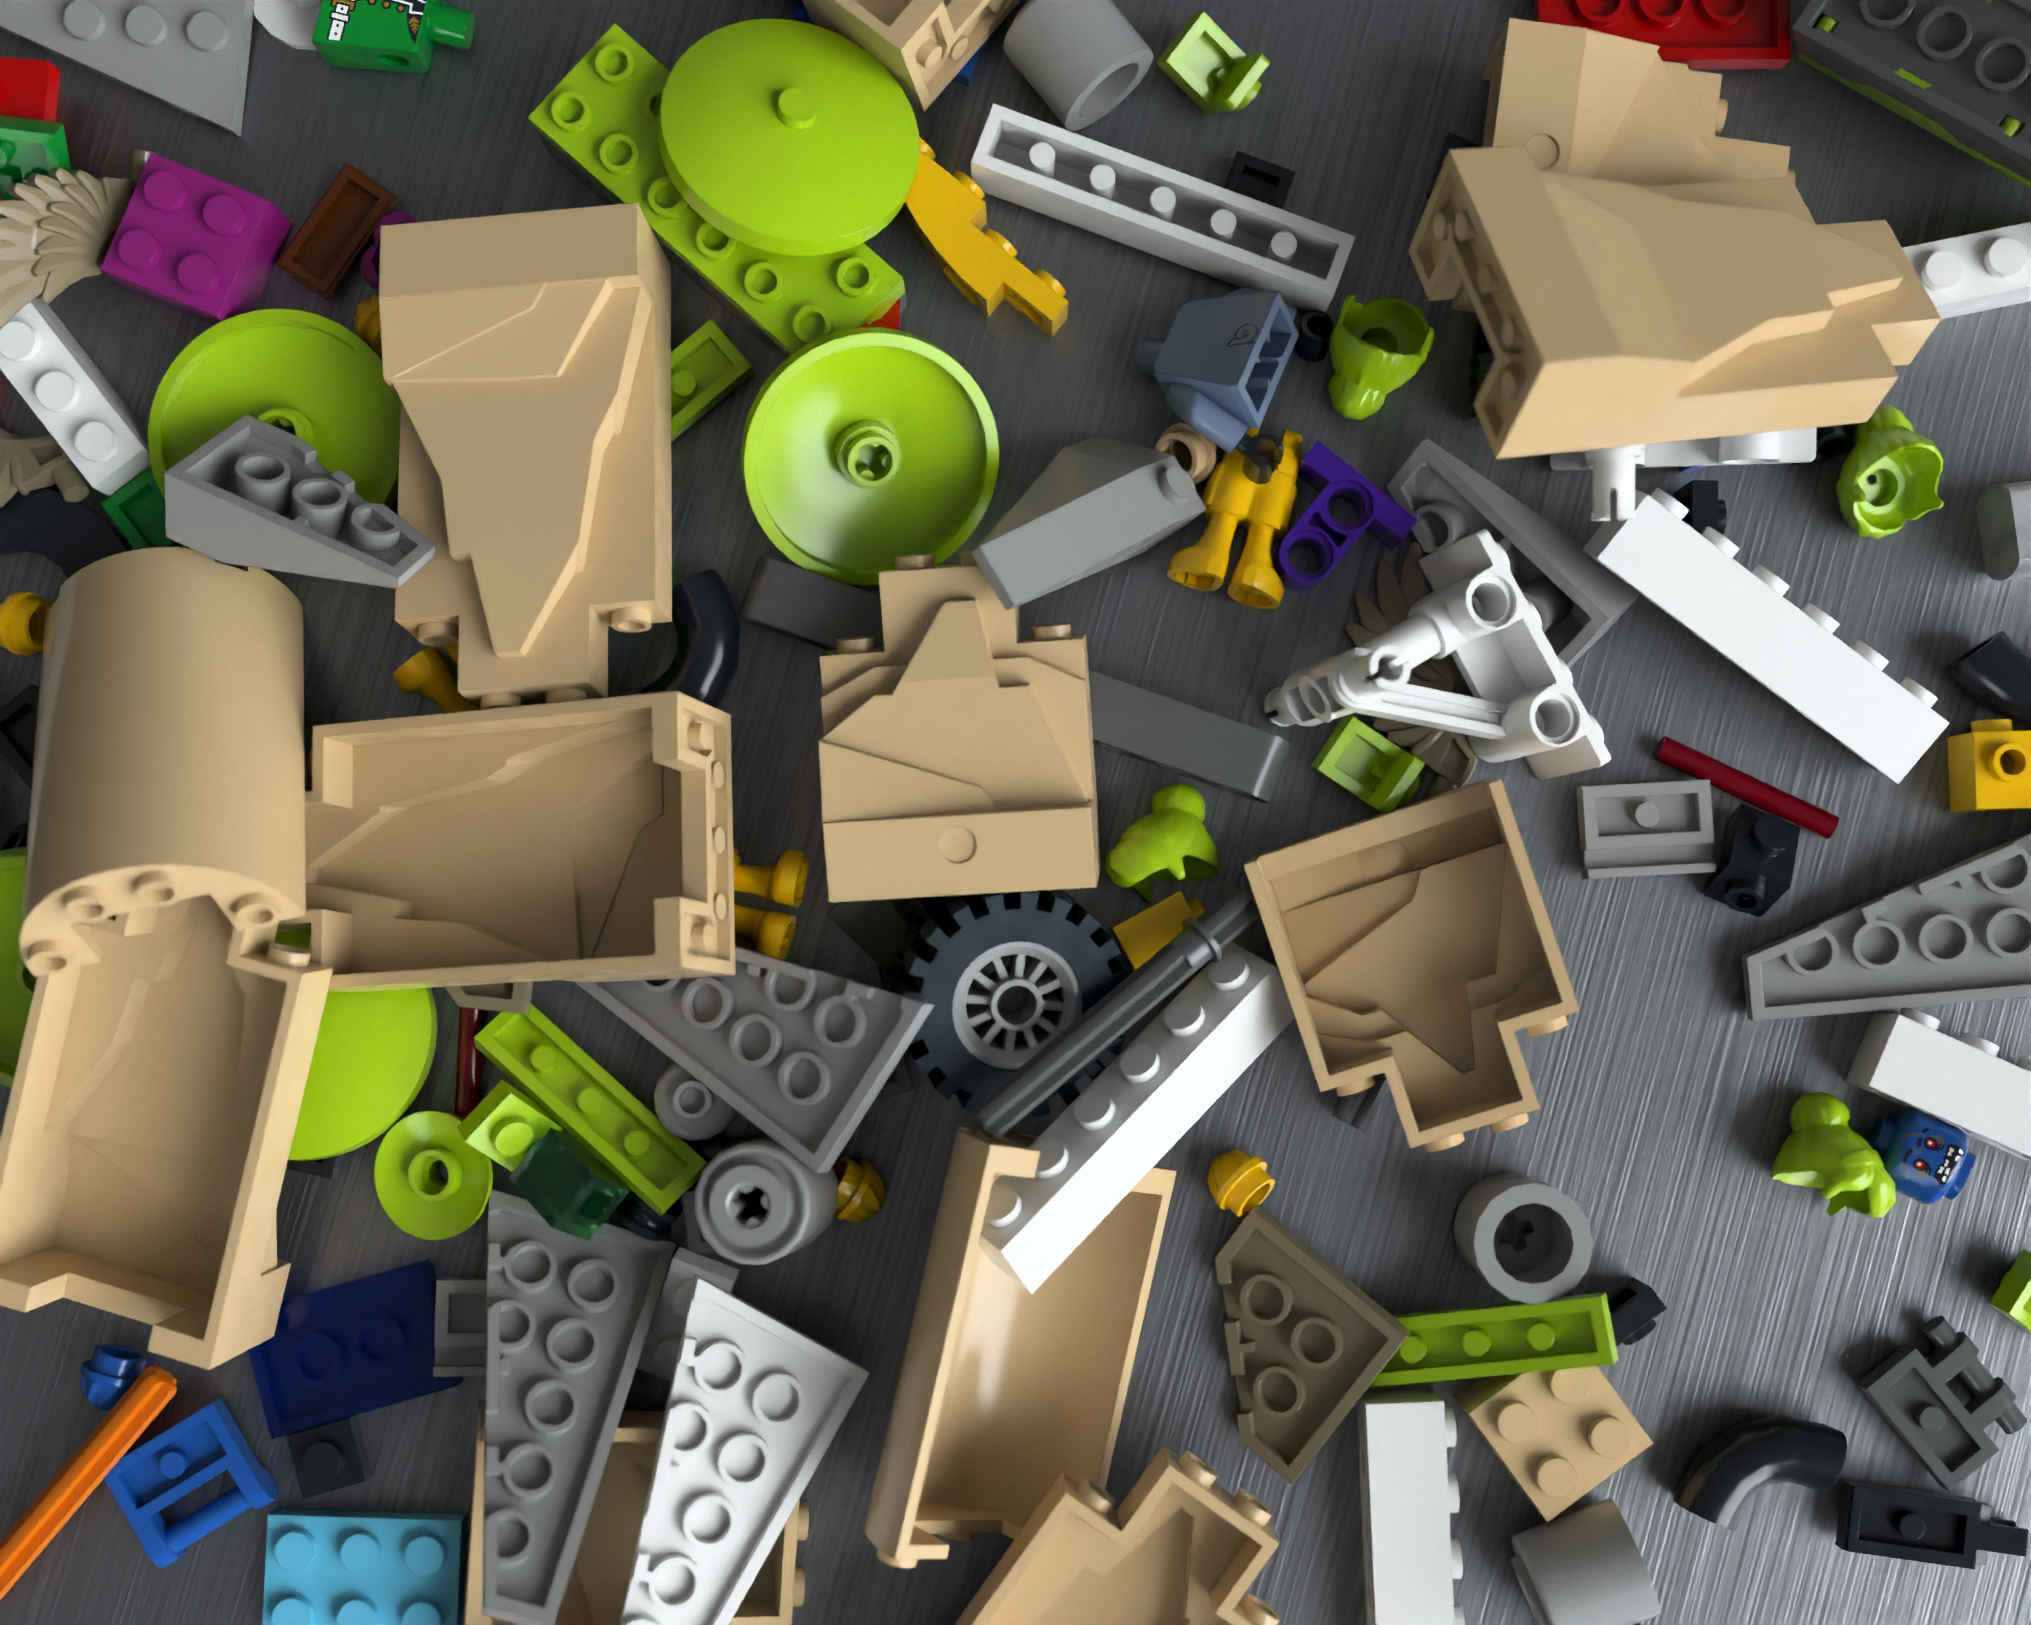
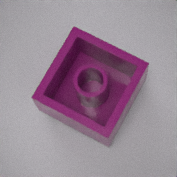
(196, 243)

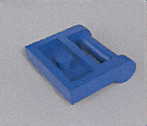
(179, 1464)

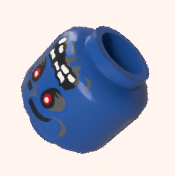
(1923, 1155)

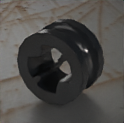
(644, 1220)

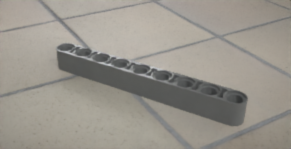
(1123, 715)

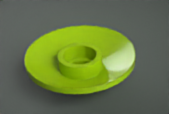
(411, 1181)

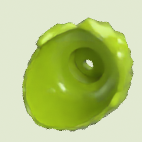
(1375, 352)
(1903, 471)
(1165, 844)
(1833, 1158)

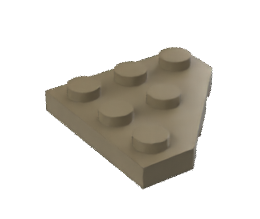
(1296, 1341)

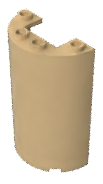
(164, 750)
(1007, 1381)

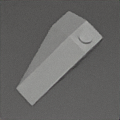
(269, 505)
(1085, 514)
(1566, 585)

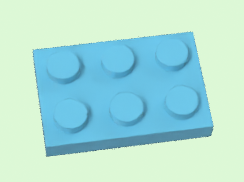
(364, 1568)

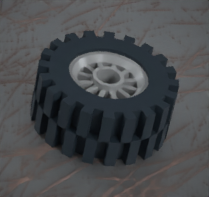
(980, 930)

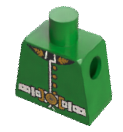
(389, 33)

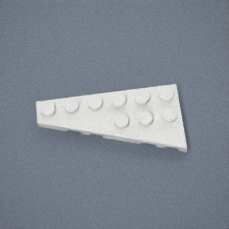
(733, 1456)

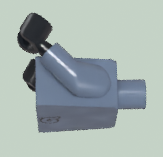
(1226, 365)

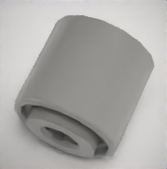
(1077, 56)
(796, 1201)
(1552, 1249)
(1584, 1570)

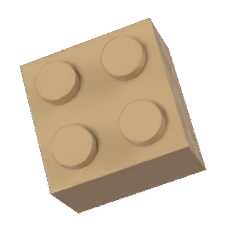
(1554, 1431)

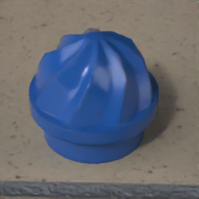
(110, 1374)

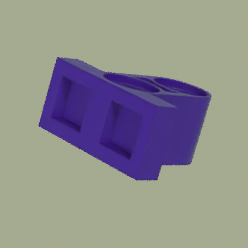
(1324, 535)

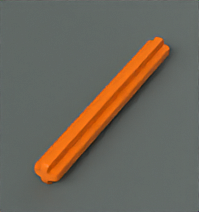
(83, 1472)

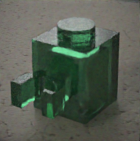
(568, 1185)

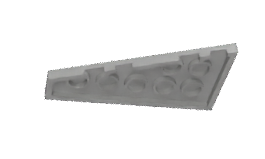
(170, 49)
(1921, 945)
(777, 1043)
(557, 1374)

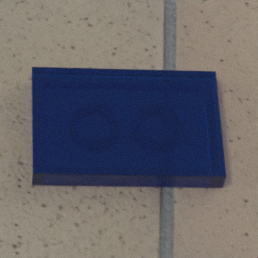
(350, 1350)

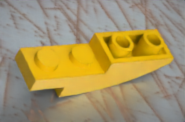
(947, 221)

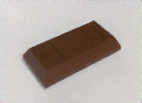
(336, 231)

